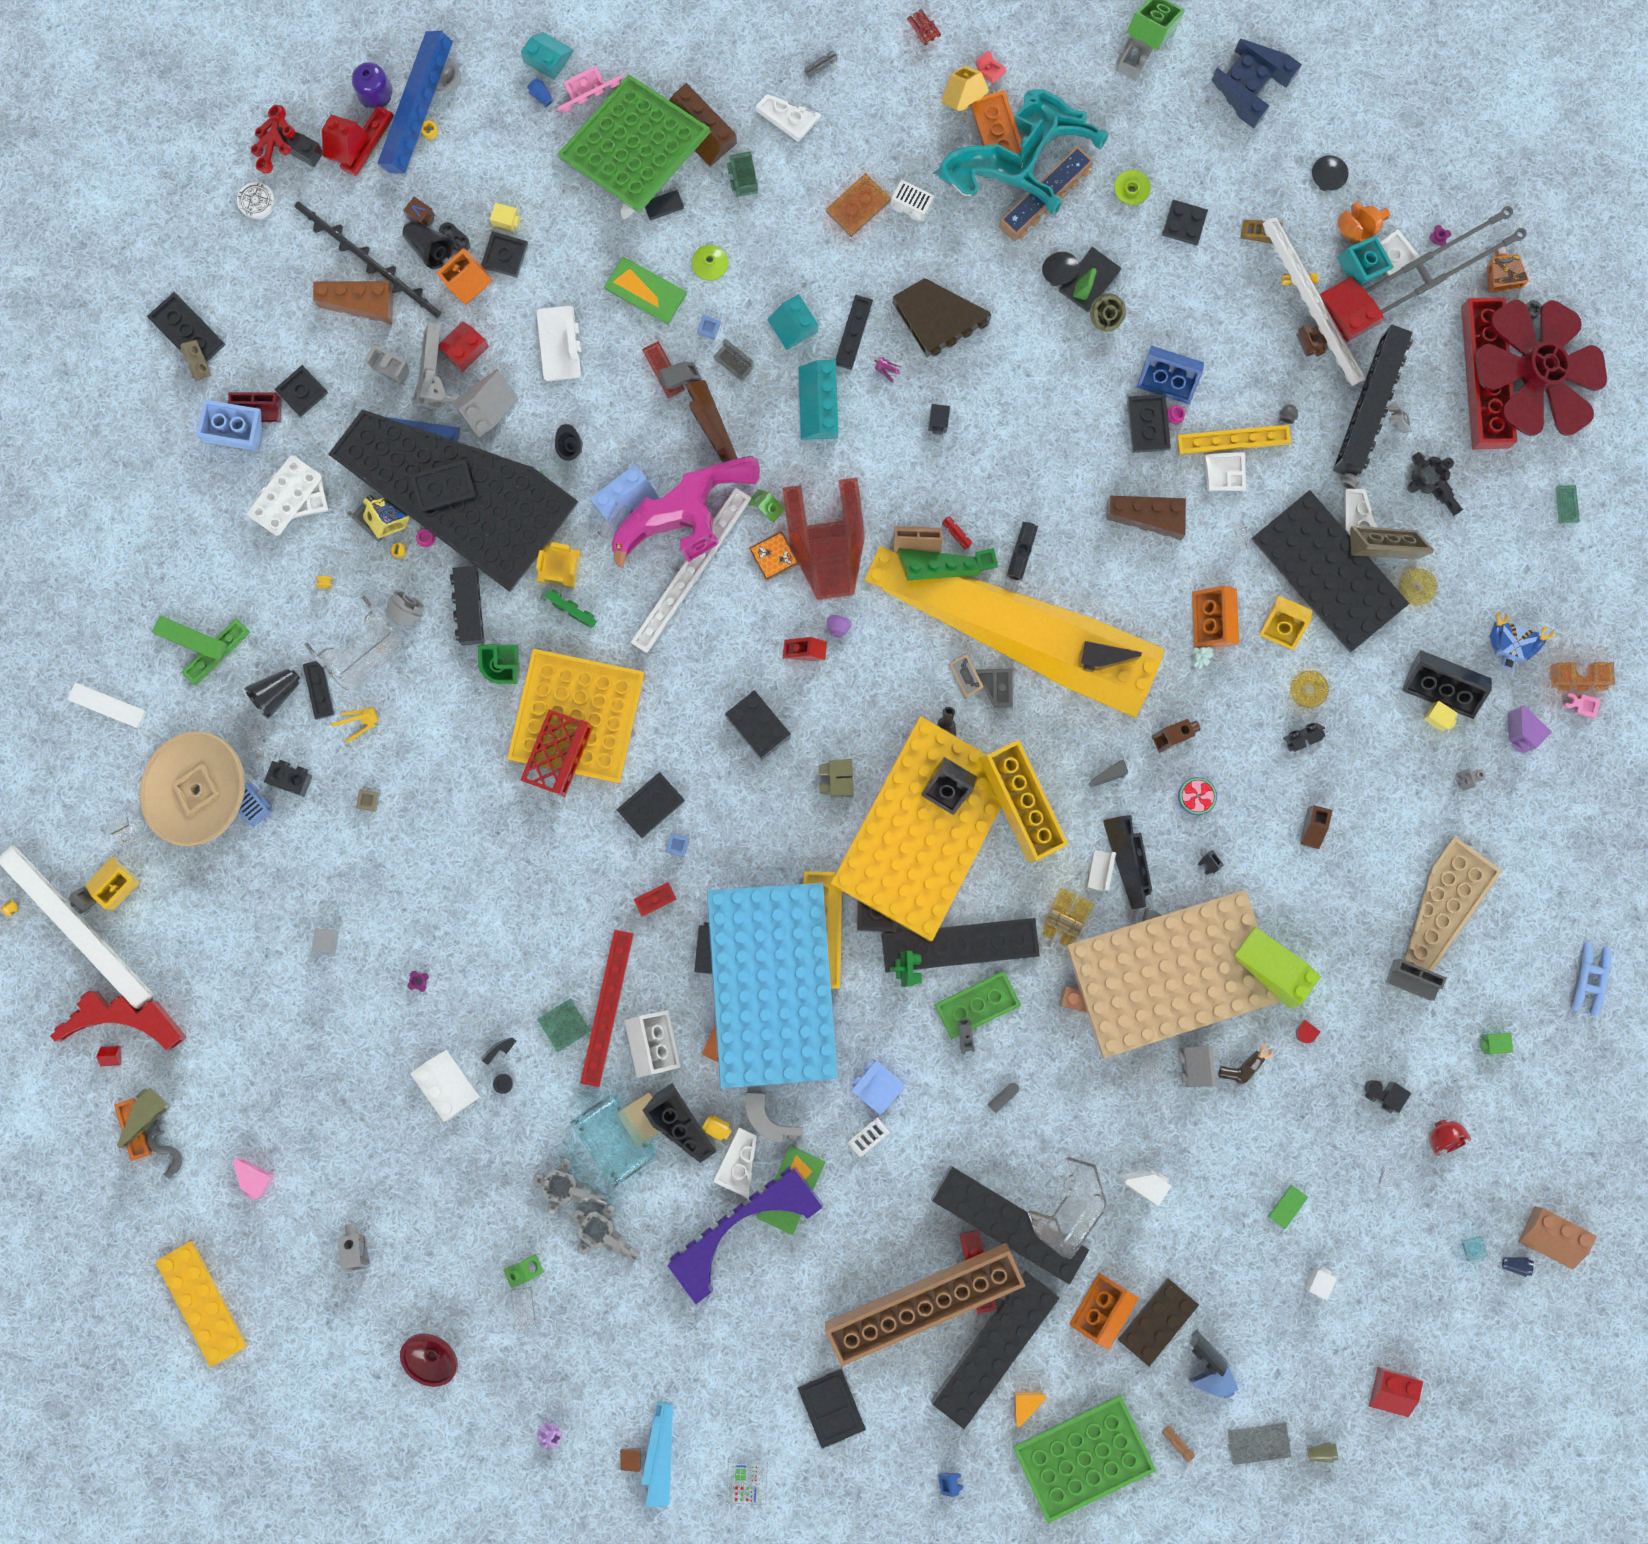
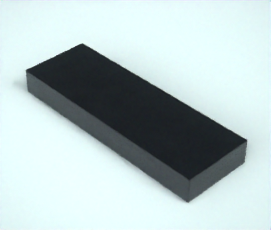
(318, 690)

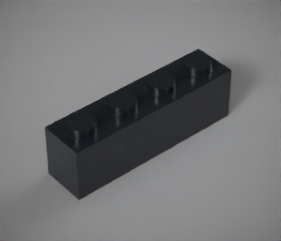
(468, 605)

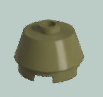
(1107, 312)

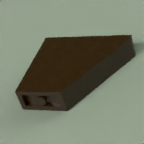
(938, 316)

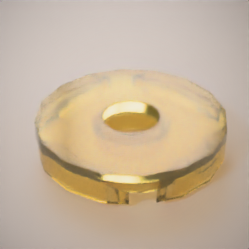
(1414, 597)
(1313, 678)

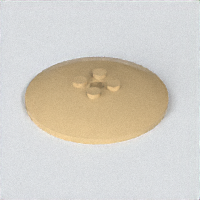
(170, 784)

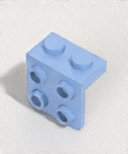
(877, 1087)

